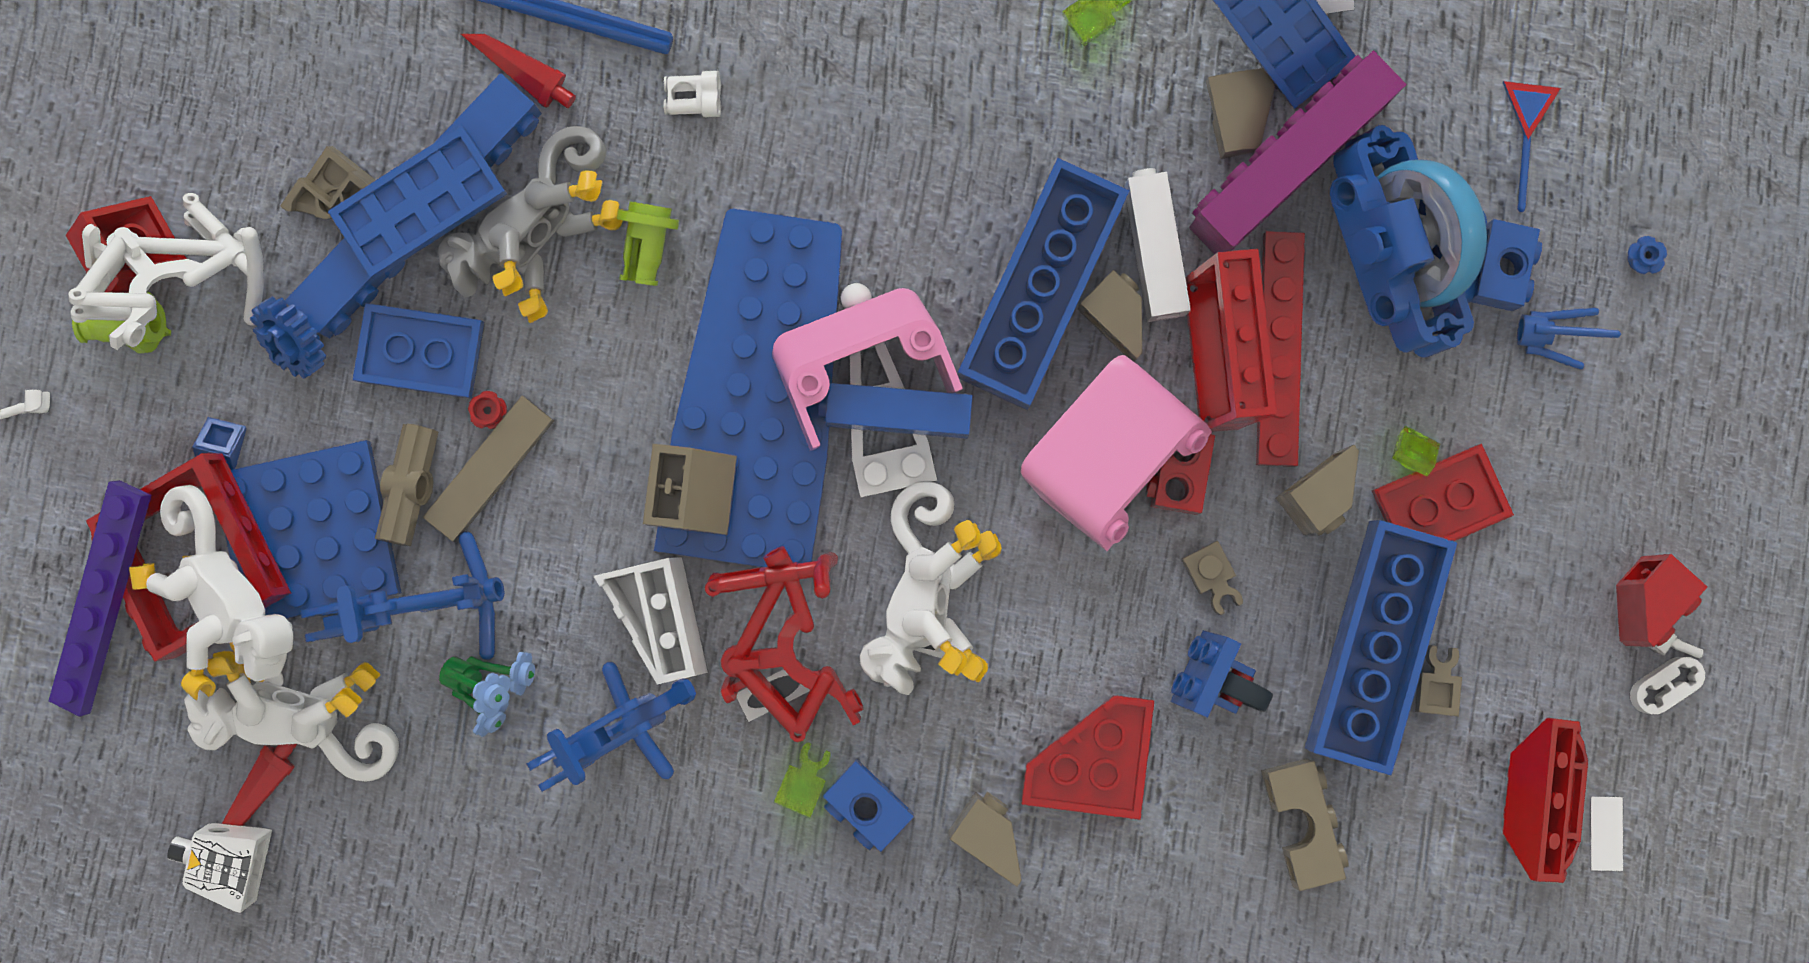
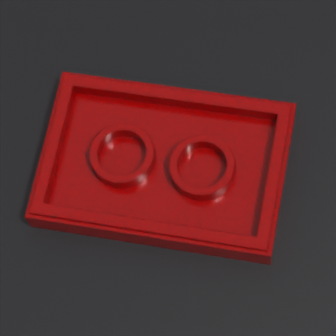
(1451, 501)

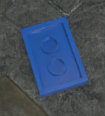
(418, 350)

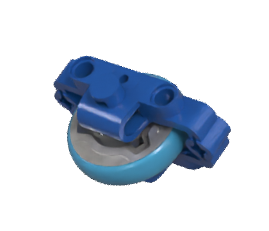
(1411, 239)

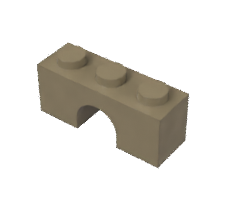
(1317, 856)

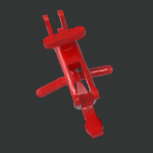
(743, 663)

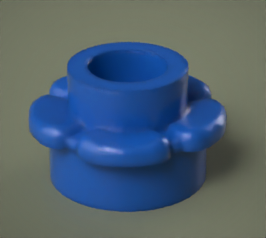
(1637, 258)

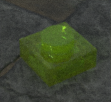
(1416, 451)

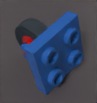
(1209, 675)

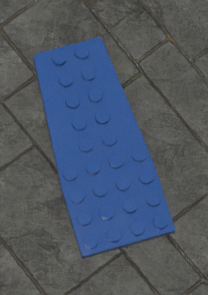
(763, 282)

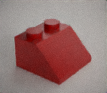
(137, 215)

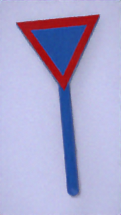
(1530, 105)

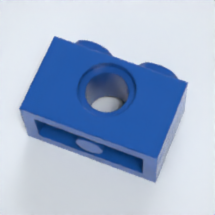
(1523, 249)
(859, 783)

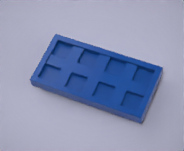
(1290, 42)
(417, 202)

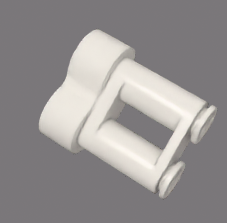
(707, 94)

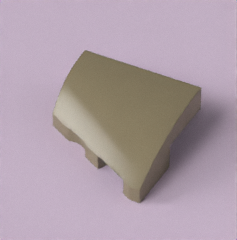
(1240, 110)
(327, 184)

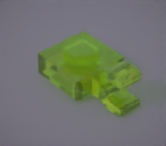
(1092, 17)

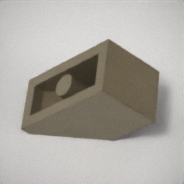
(1117, 313)

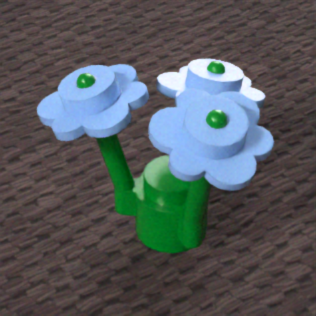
(491, 694)

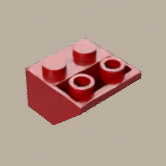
(1654, 599)

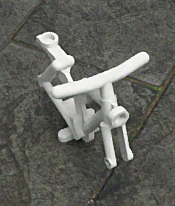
(126, 247)

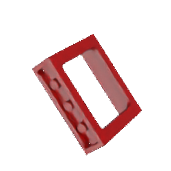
(1230, 341)
(213, 474)

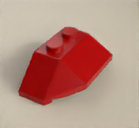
(1547, 799)

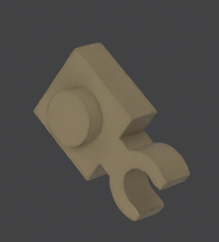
(1210, 571)
(1438, 690)

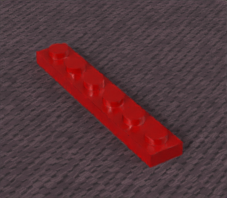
(1284, 307)

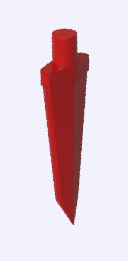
(532, 75)
(263, 779)

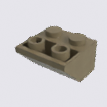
(689, 489)

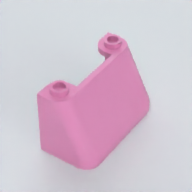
(1111, 449)

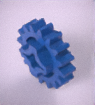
(288, 337)

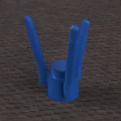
(1537, 330)

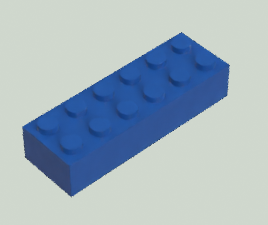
(1042, 284)
(1380, 646)

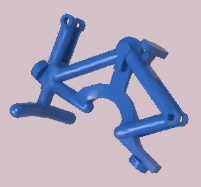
(375, 610)
(596, 741)

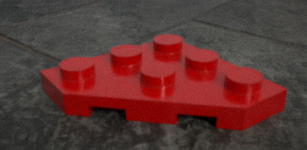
(1095, 763)

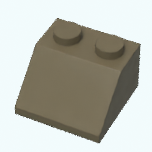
(1323, 494)
(988, 835)

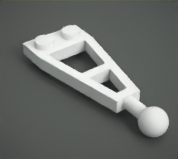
(891, 468)

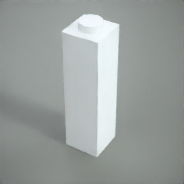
(1157, 245)

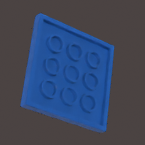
(321, 524)

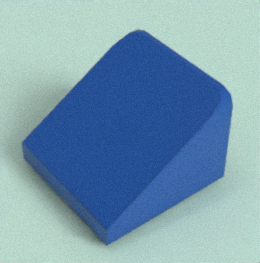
(220, 437)

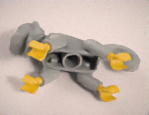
(526, 221)

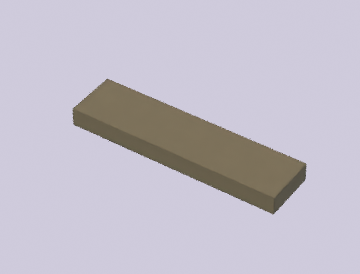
(488, 469)

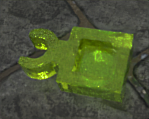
(801, 786)

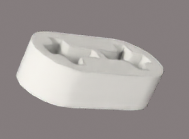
(1673, 692)

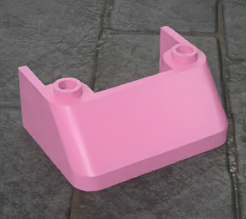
(806, 350)

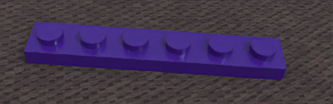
(99, 597)

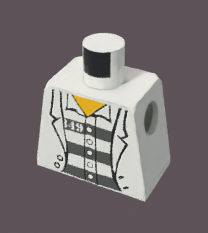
(223, 863)

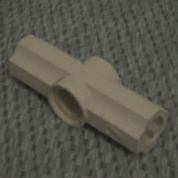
(406, 484)

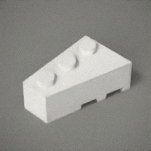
(659, 616)

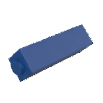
(897, 410)

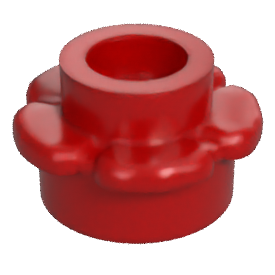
(479, 403)

